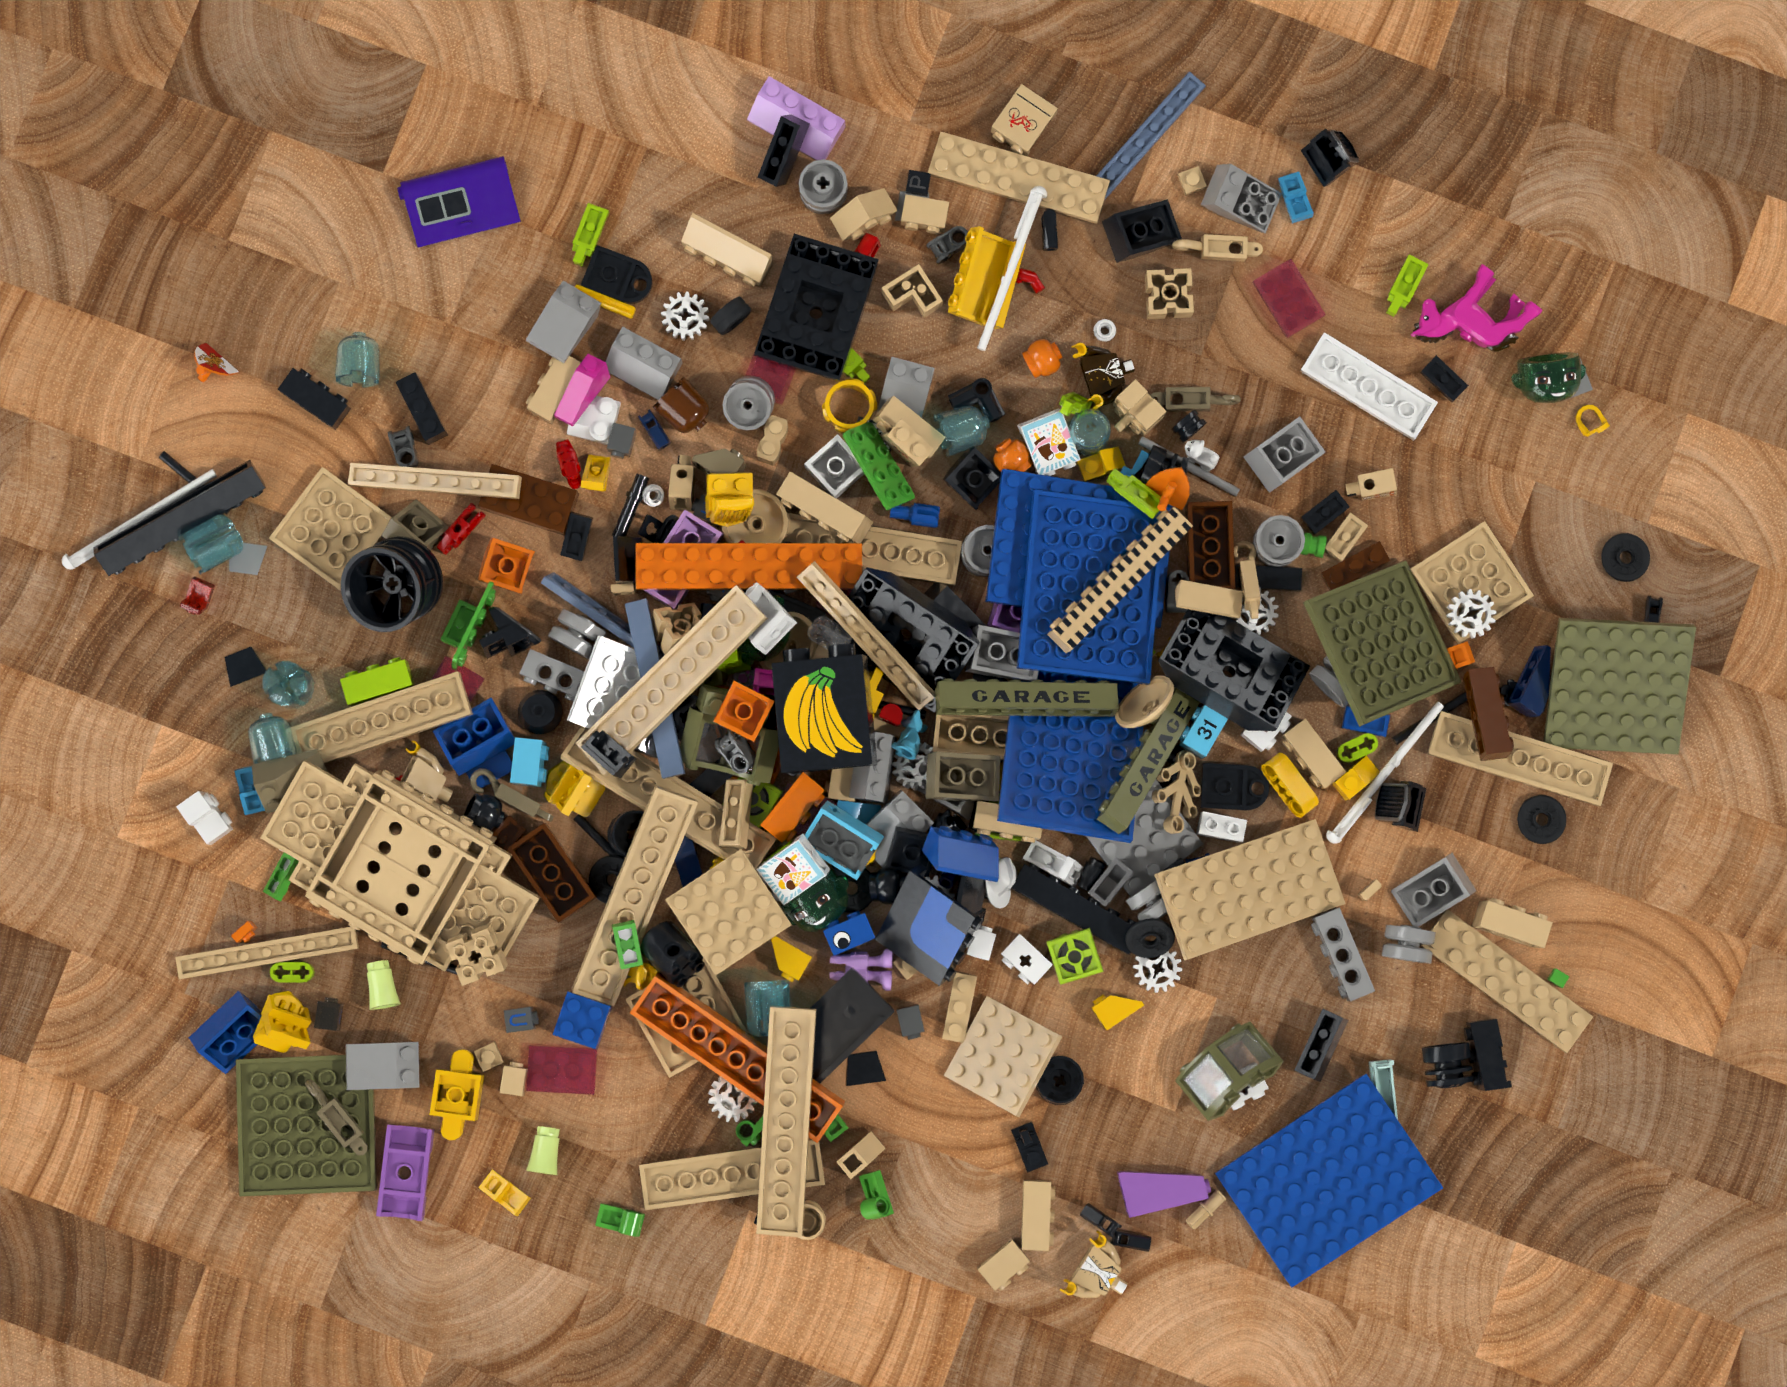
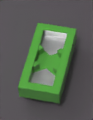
(279, 880)
(627, 944)

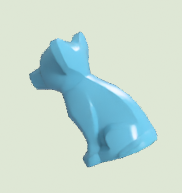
(909, 740)

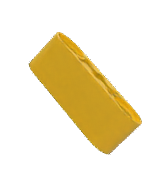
(1290, 785)

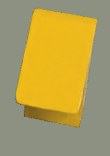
(1101, 463)
(596, 473)

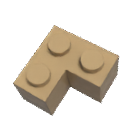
(863, 213)
(913, 286)

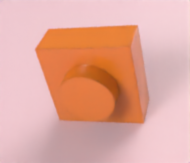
(1461, 654)
(245, 932)

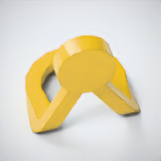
(1604, 425)

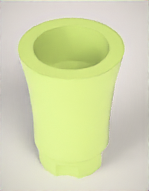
(381, 986)
(544, 1151)

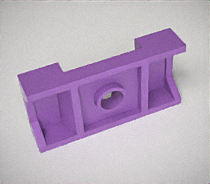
(409, 1148)

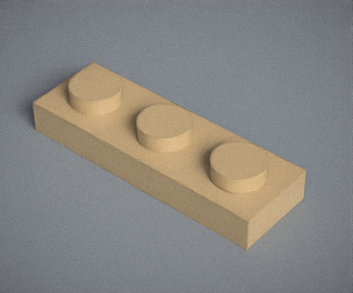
(959, 1007)

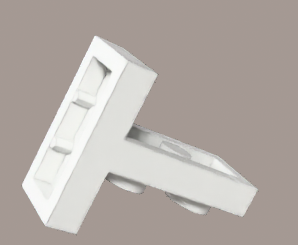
(1054, 863)

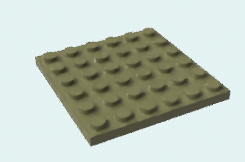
(1382, 642)
(1619, 685)
(283, 1139)

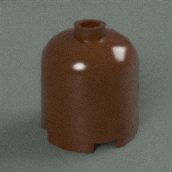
(683, 407)

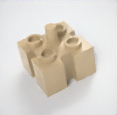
(1138, 408)
(673, 625)

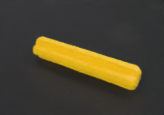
(609, 303)

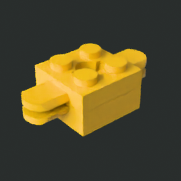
(457, 1094)

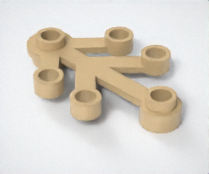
(1184, 763)

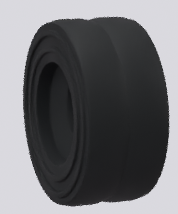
(730, 315)

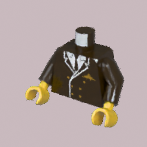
(1102, 373)

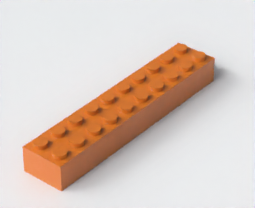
(742, 564)
(722, 1046)

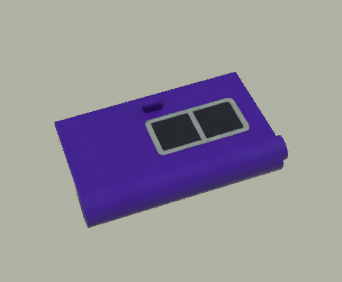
(467, 193)

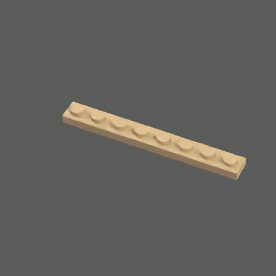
(435, 480)
(866, 635)
(267, 952)

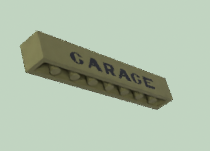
(1026, 698)
(1146, 763)

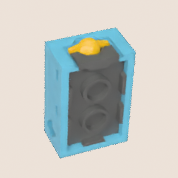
(843, 840)

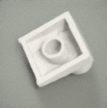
(596, 420)

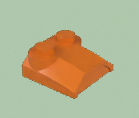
(505, 565)
(743, 711)

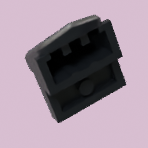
(1330, 155)
(510, 635)
(1400, 804)

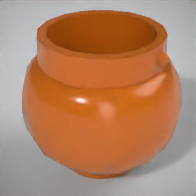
(1043, 358)
(1012, 456)

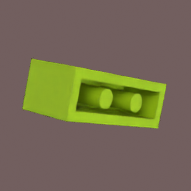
(376, 681)

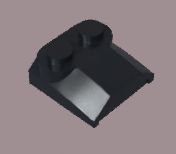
(973, 477)

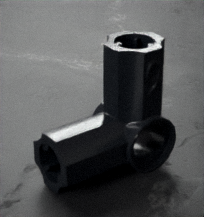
(987, 402)

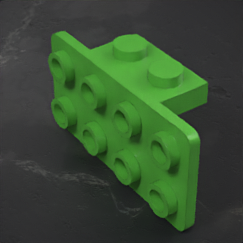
(878, 465)
(463, 623)

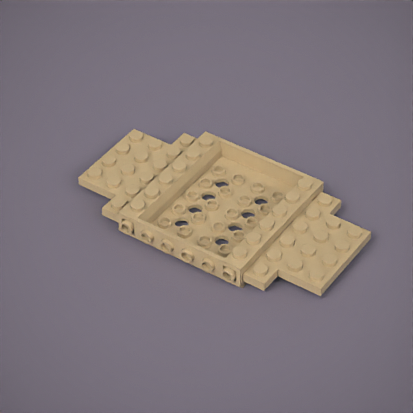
(338, 831)

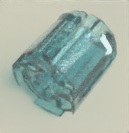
(212, 543)
(300, 680)
(759, 998)

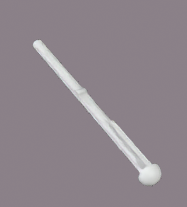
(1021, 235)
(87, 552)
(1365, 799)

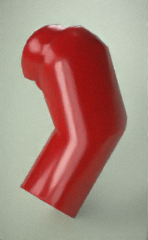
(1031, 278)

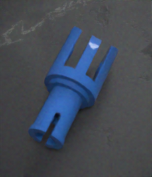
(917, 514)

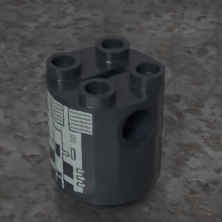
(671, 953)

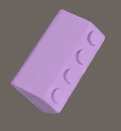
(779, 100)
(686, 530)

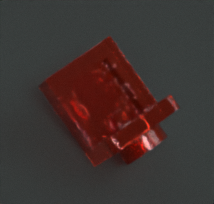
(197, 596)

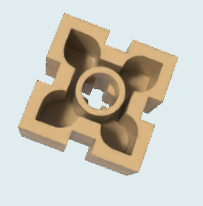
(1178, 283)
(482, 941)

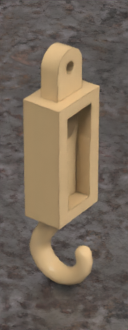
(1217, 247)
(1249, 579)

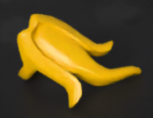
(641, 975)

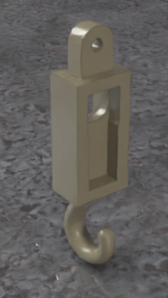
(1193, 399)
(509, 795)
(336, 1117)

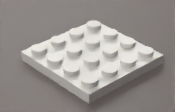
(607, 678)

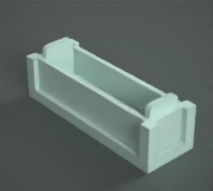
(1382, 1077)

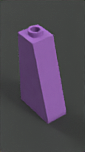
(1159, 1191)

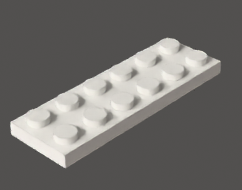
(1369, 386)

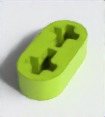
(1359, 752)
(292, 966)

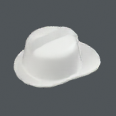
(1000, 892)

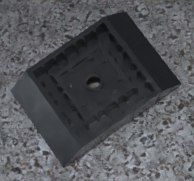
(820, 279)
(939, 638)
(1261, 672)

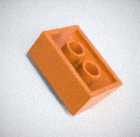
(793, 808)

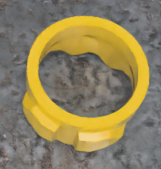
(854, 384)

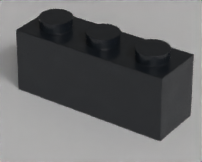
(783, 150)
(315, 397)
(421, 408)
(1321, 1045)

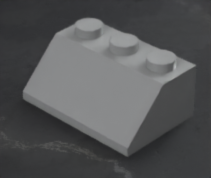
(642, 363)
(873, 782)

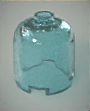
(358, 361)
(962, 429)
(1088, 441)
(270, 738)

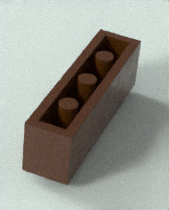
(1488, 714)

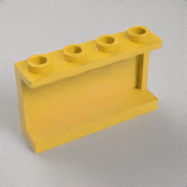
(980, 277)

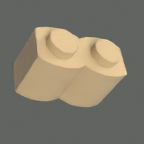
(770, 445)

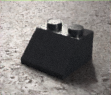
(625, 558)

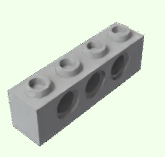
(536, 661)
(1362, 984)

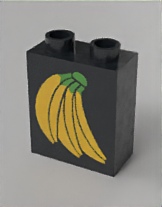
(824, 710)

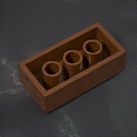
(539, 503)
(1210, 543)
(552, 872)

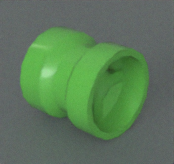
(1314, 545)

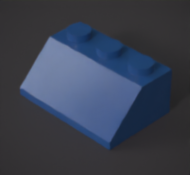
(475, 737)
(962, 853)
(228, 1032)

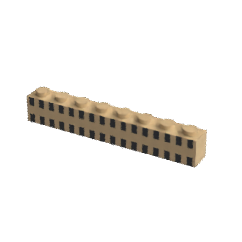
(1119, 580)

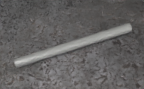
(1195, 469)

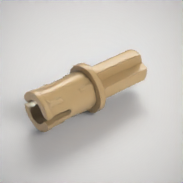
(1205, 1209)

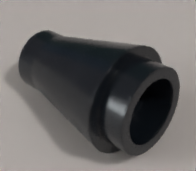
(1091, 873)

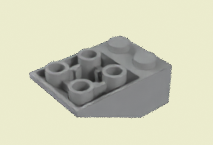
(1241, 197)

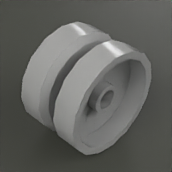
(818, 174)
(757, 412)
(1286, 530)
(972, 550)
(578, 631)
(1328, 683)
(1152, 899)
(1408, 943)

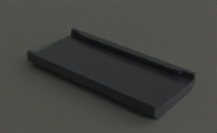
(845, 1020)

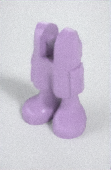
(861, 961)

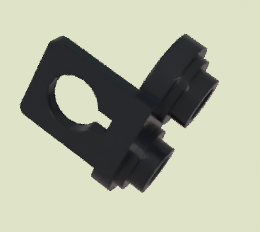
(662, 531)

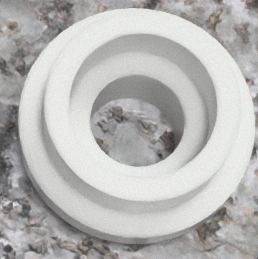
(1109, 325)
(658, 498)

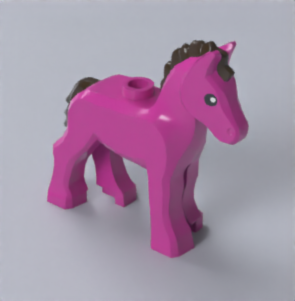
(1473, 320)

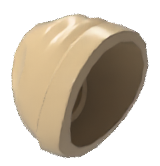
(813, 1220)

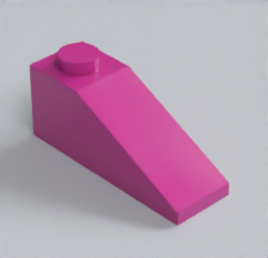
(582, 389)

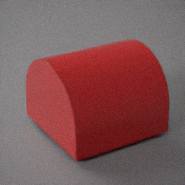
(868, 245)
(891, 714)

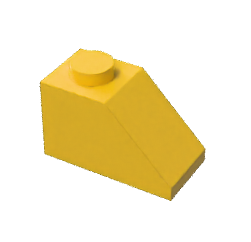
(1356, 778)
(790, 959)
(1114, 1009)

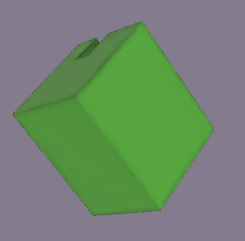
(1558, 978)

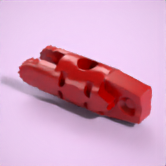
(569, 463)
(452, 537)

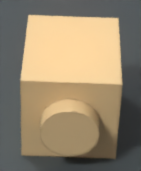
(514, 1079)

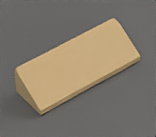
(1208, 599)
(736, 814)

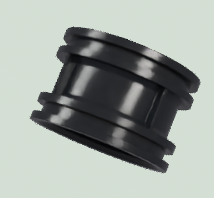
(418, 578)

